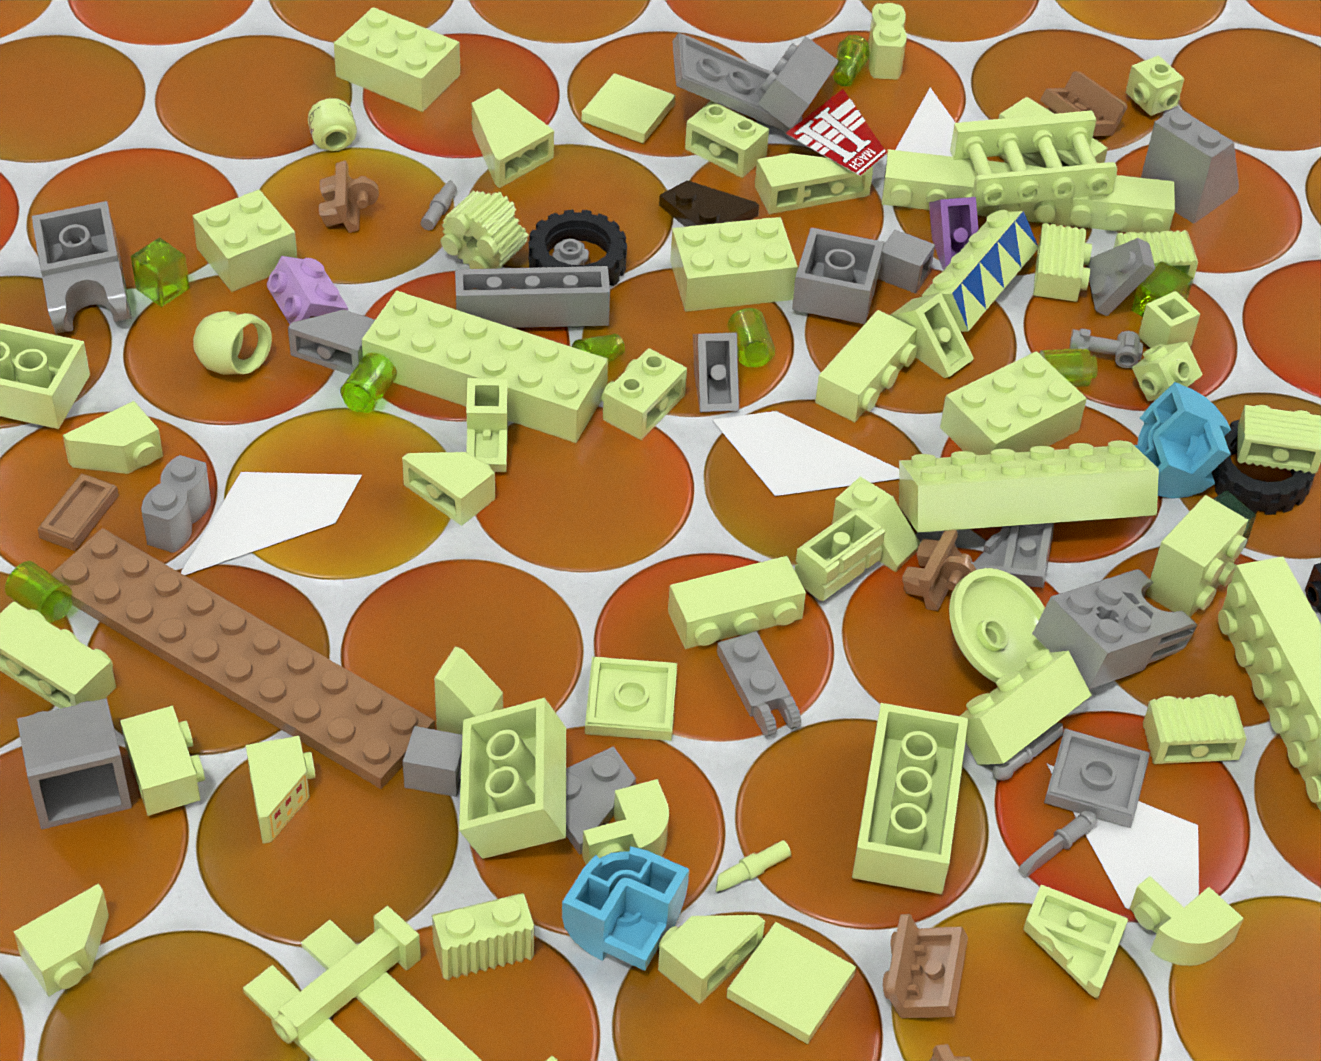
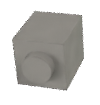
(906, 261)
(433, 761)

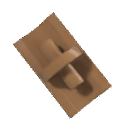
(345, 198)
(942, 569)

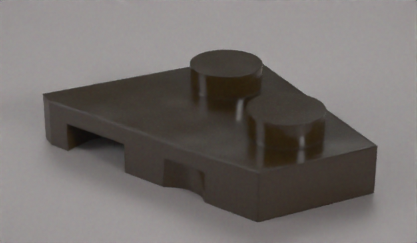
(701, 205)

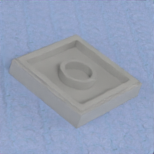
(1097, 777)

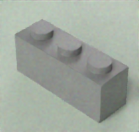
(796, 81)

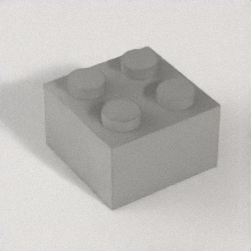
(837, 275)

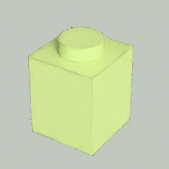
(1169, 321)

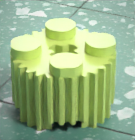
(483, 231)

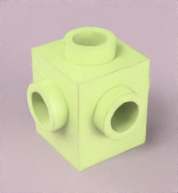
(1154, 85)
(1161, 368)

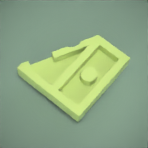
(1076, 935)

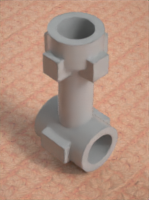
(1126, 347)

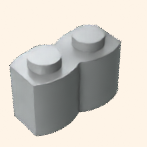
(176, 503)

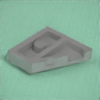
(1020, 552)
(592, 792)

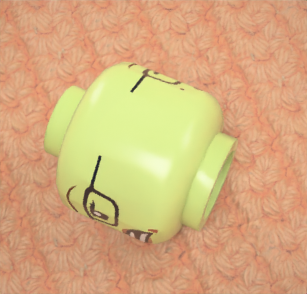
(332, 124)

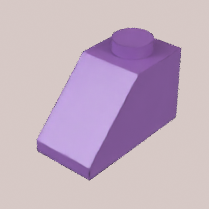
(952, 226)

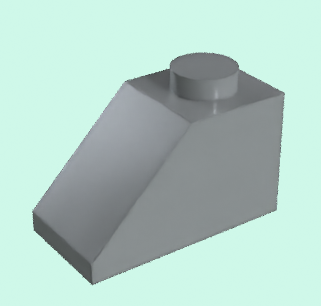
(330, 339)
(716, 371)

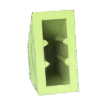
(510, 137)

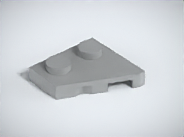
(1118, 273)

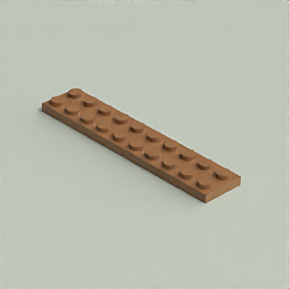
(242, 657)

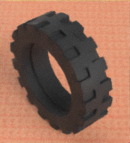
(581, 227)
(1258, 494)

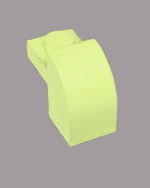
(488, 421)
(640, 822)
(1185, 933)

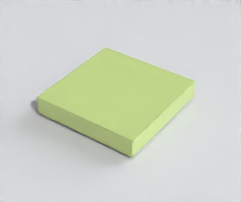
(628, 108)
(631, 698)
(791, 982)

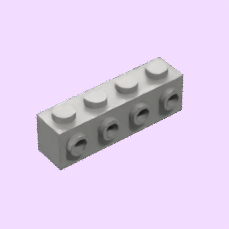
(576, 297)

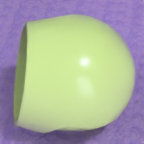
(221, 338)

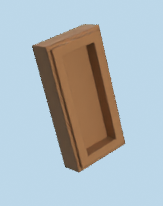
(78, 512)

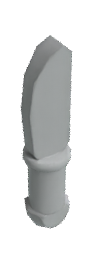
(1006, 770)
(1062, 839)

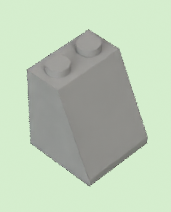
(1195, 159)
(73, 763)

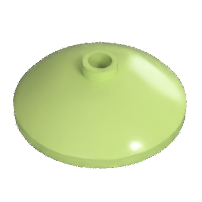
(995, 621)

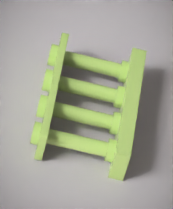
(1029, 135)

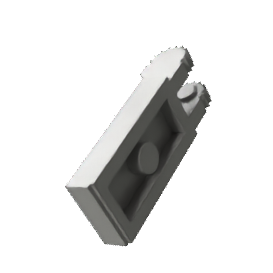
(758, 682)

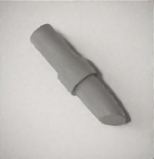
(439, 206)

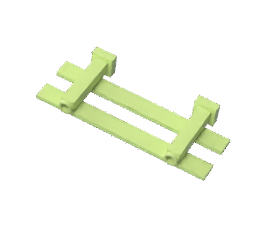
(362, 974)

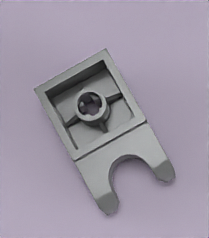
(80, 263)
(1112, 628)

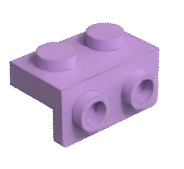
(303, 289)

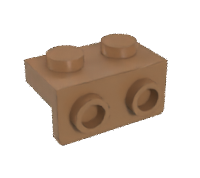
(1086, 95)
(925, 969)

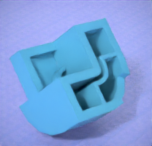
(1184, 440)
(625, 904)

